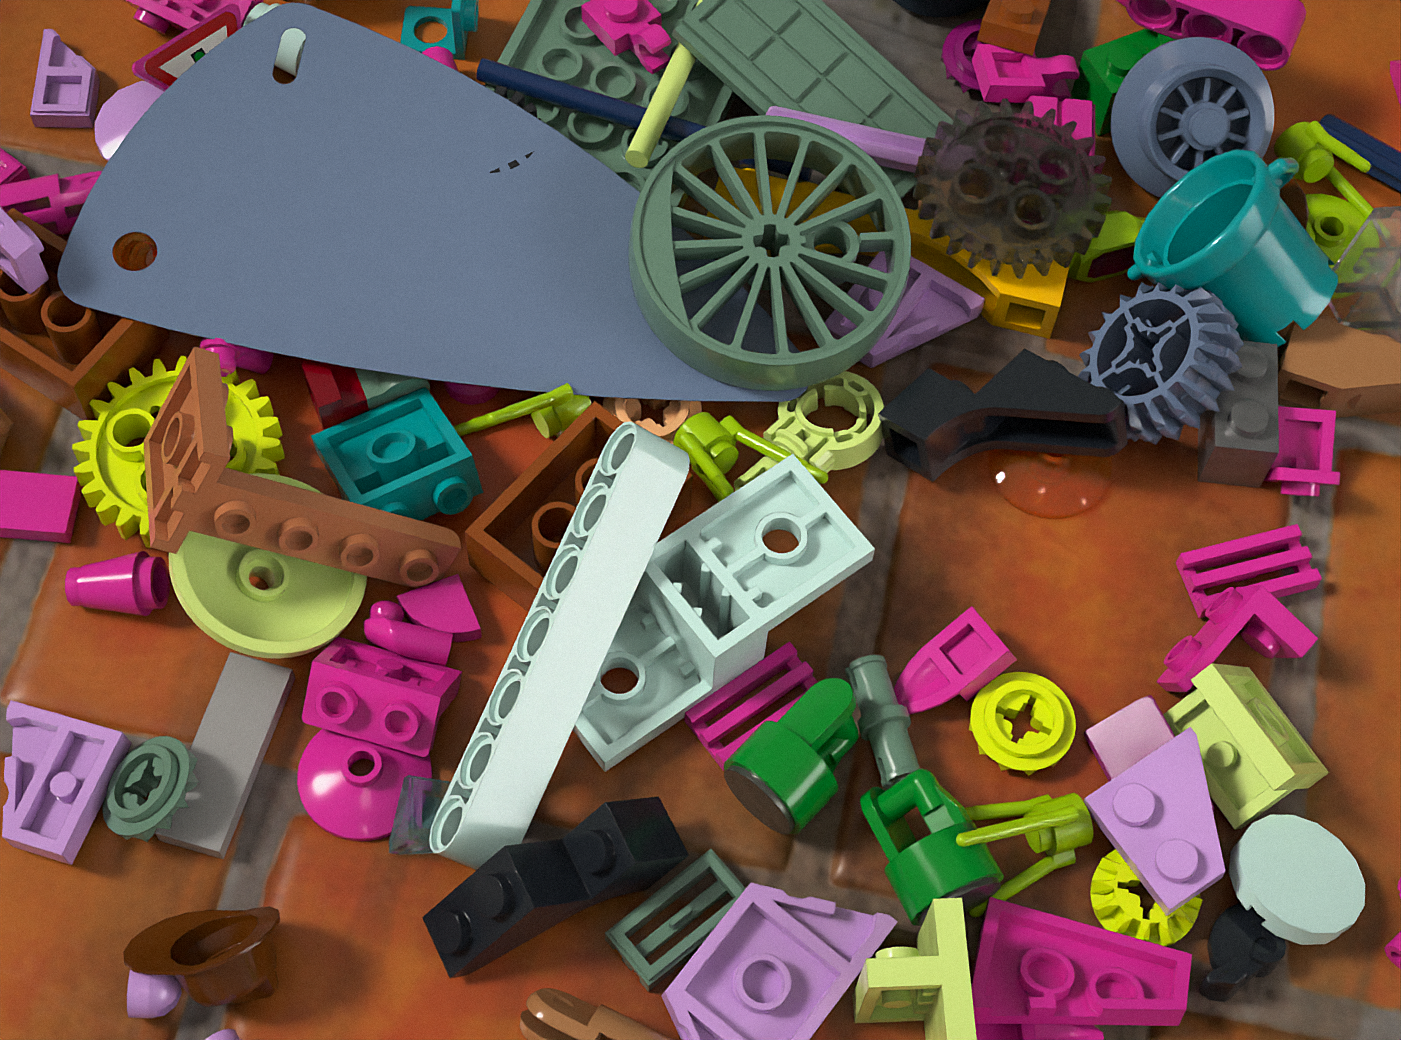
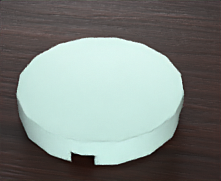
(1297, 879)

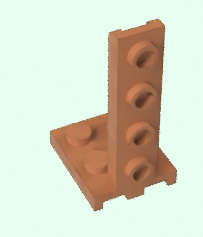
(197, 494)

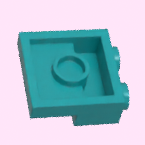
(401, 459)

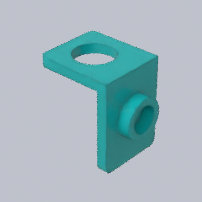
(457, 20)

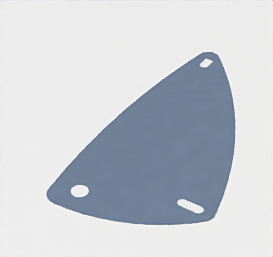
(368, 229)

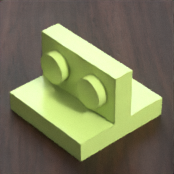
(1244, 742)
(923, 982)

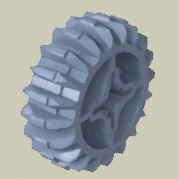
(1164, 358)

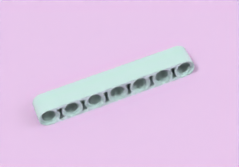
(560, 647)

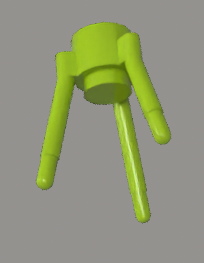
(1313, 151)
(549, 410)
(714, 451)
(1049, 826)

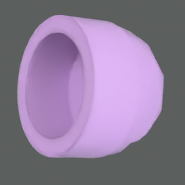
(151, 995)

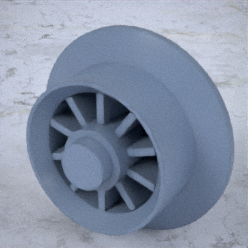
(1186, 107)

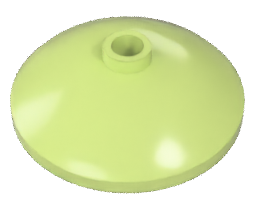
(295, 616)

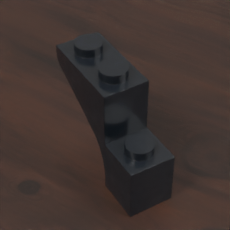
(1023, 408)
(542, 883)

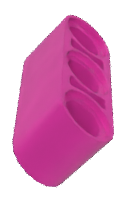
(1257, 27)

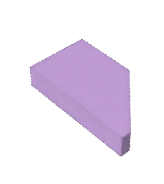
(64, 87)

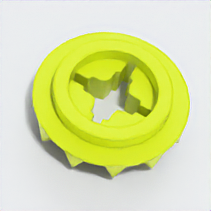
(1050, 715)
(1121, 910)

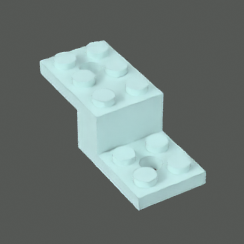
(712, 601)

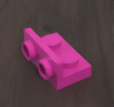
(378, 695)

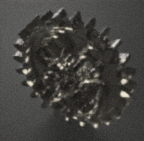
(1012, 188)

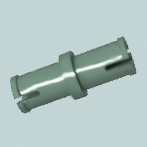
(882, 719)

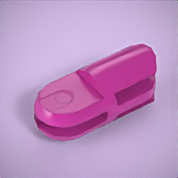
(49, 199)

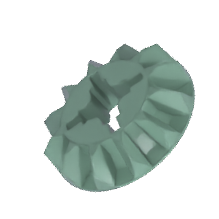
(139, 774)

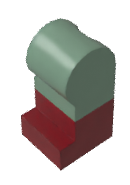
(347, 392)

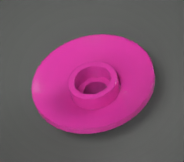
(351, 804)

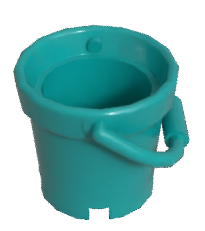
(1241, 242)

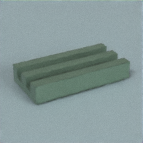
(636, 956)

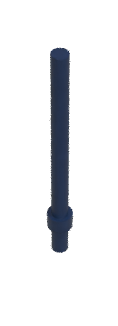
(601, 106)

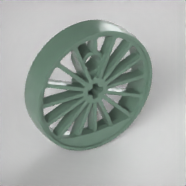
(741, 245)

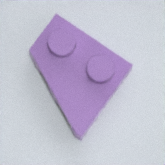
(56, 779)
(1163, 822)

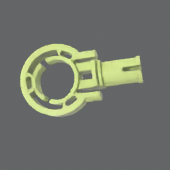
(821, 445)

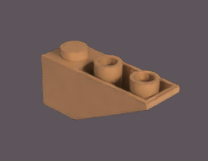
(1339, 370)

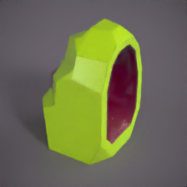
(1110, 252)

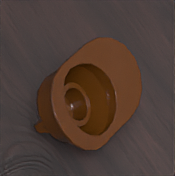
(211, 954)

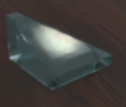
(415, 814)

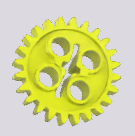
(116, 474)

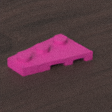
(1072, 973)

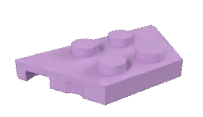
(772, 967)

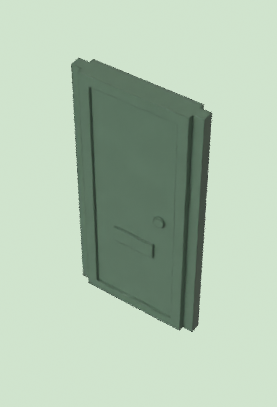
(807, 62)

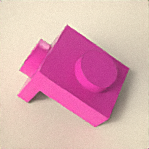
(1304, 451)

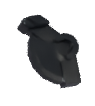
(1238, 952)

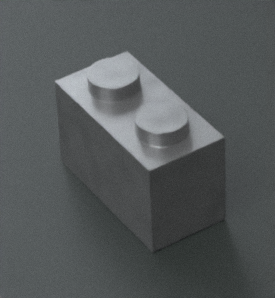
(1244, 436)

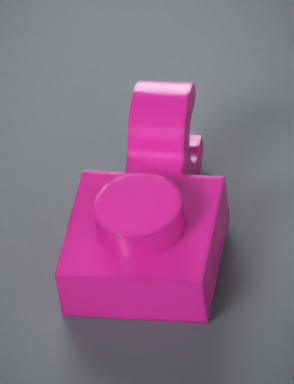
(629, 26)
(1018, 75)

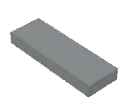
(229, 752)

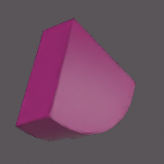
(442, 608)

